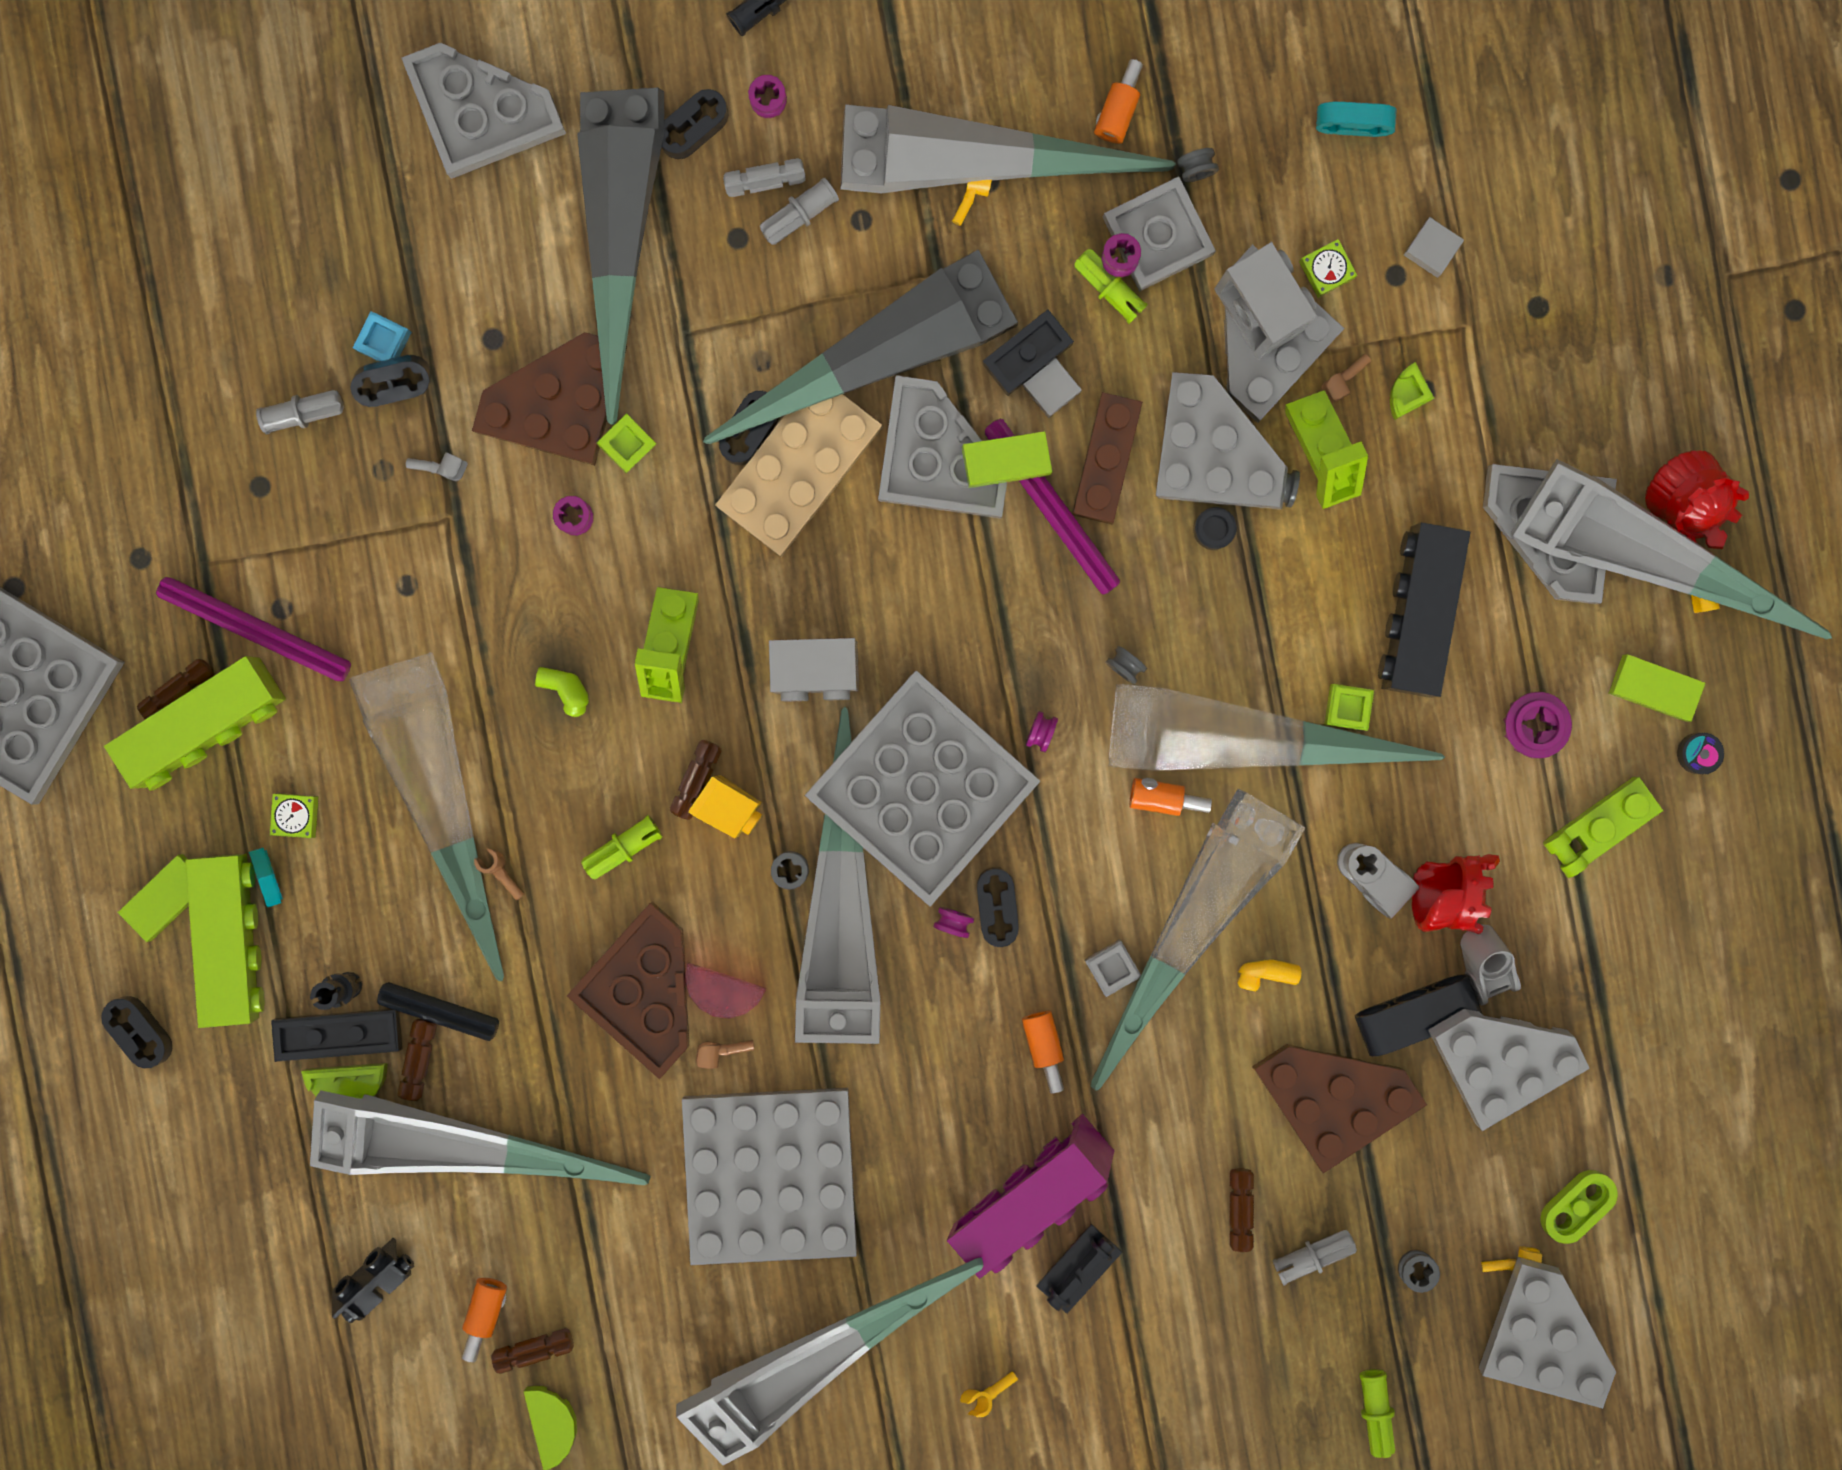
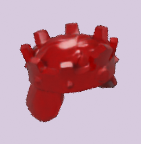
(1695, 497)
(1453, 893)

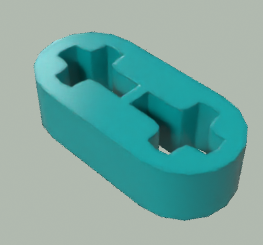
(1356, 119)

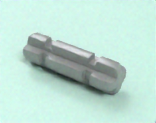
(764, 177)

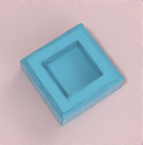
(381, 338)

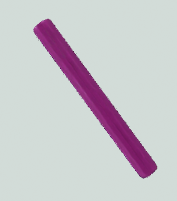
(1063, 522)
(253, 629)

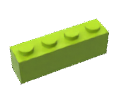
(195, 723)
(223, 940)

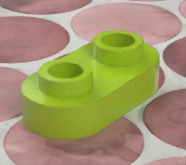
(1580, 1210)

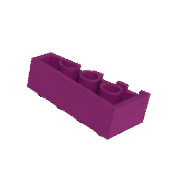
(1034, 1198)

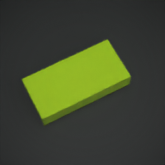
(1006, 459)
(1657, 688)
(158, 901)

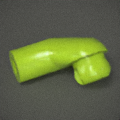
(568, 687)

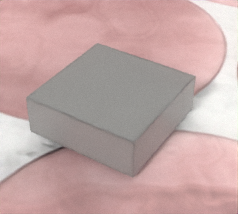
(1433, 247)
(1052, 388)
(1112, 968)

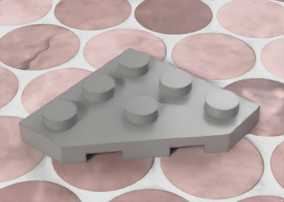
(478, 109)
(1262, 382)
(1215, 450)
(926, 457)
(1505, 499)
(1504, 1062)
(1546, 1339)

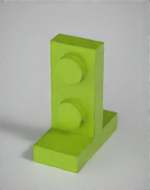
(1333, 458)
(666, 645)

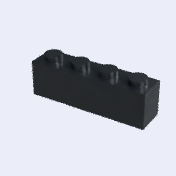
(1424, 609)

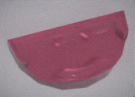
(720, 993)

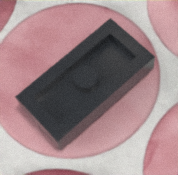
(1027, 352)

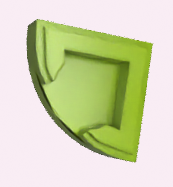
(1409, 392)

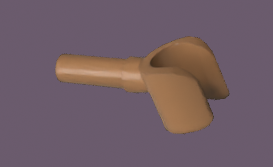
(1336, 386)
(499, 872)
(709, 1052)

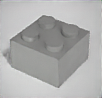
(1266, 300)
(814, 667)

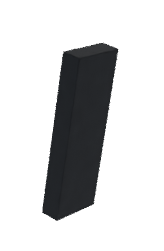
(336, 1034)

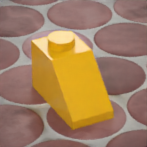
(726, 807)

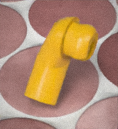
(1268, 969)

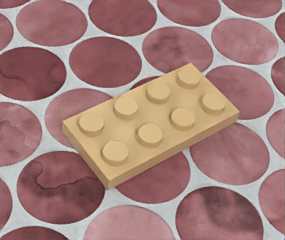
(798, 470)

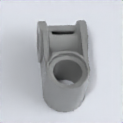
(1380, 882)
(1488, 964)

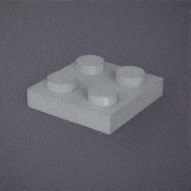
(1166, 230)

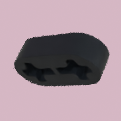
(699, 132)
(388, 371)
(753, 440)
(1007, 905)
(134, 1034)

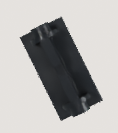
(1078, 1269)
(356, 1294)

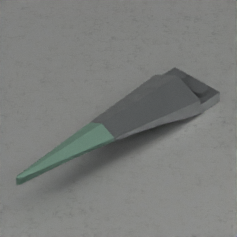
(618, 164)
(932, 321)

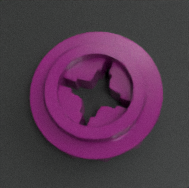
(1551, 712)

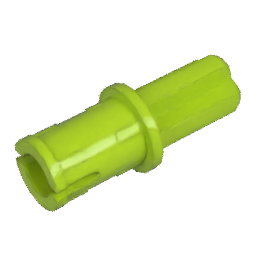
(1109, 286)
(621, 848)
(1377, 1412)

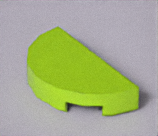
(346, 1080)
(552, 1424)

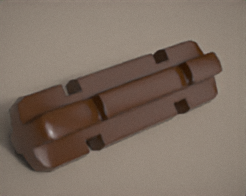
(176, 687)
(695, 778)
(416, 1060)
(1241, 1210)
(532, 1351)

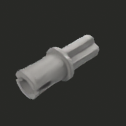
(798, 212)
(299, 411)
(1315, 1256)

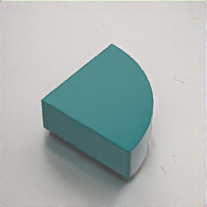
(266, 877)

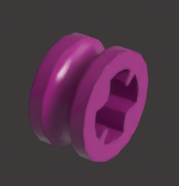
(775, 106)
(1130, 245)
(568, 527)
(1041, 731)
(953, 922)

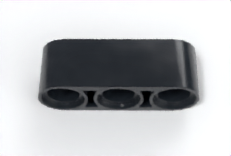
(1411, 1015)

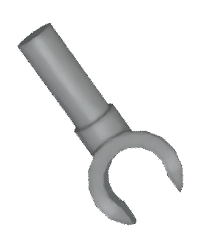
(450, 466)

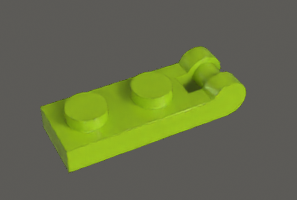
(1603, 826)

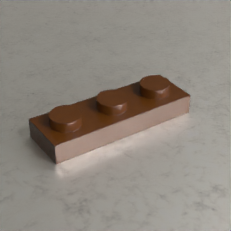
(1107, 458)

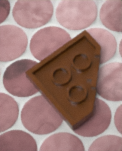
(550, 403)
(641, 991)
(1337, 1099)

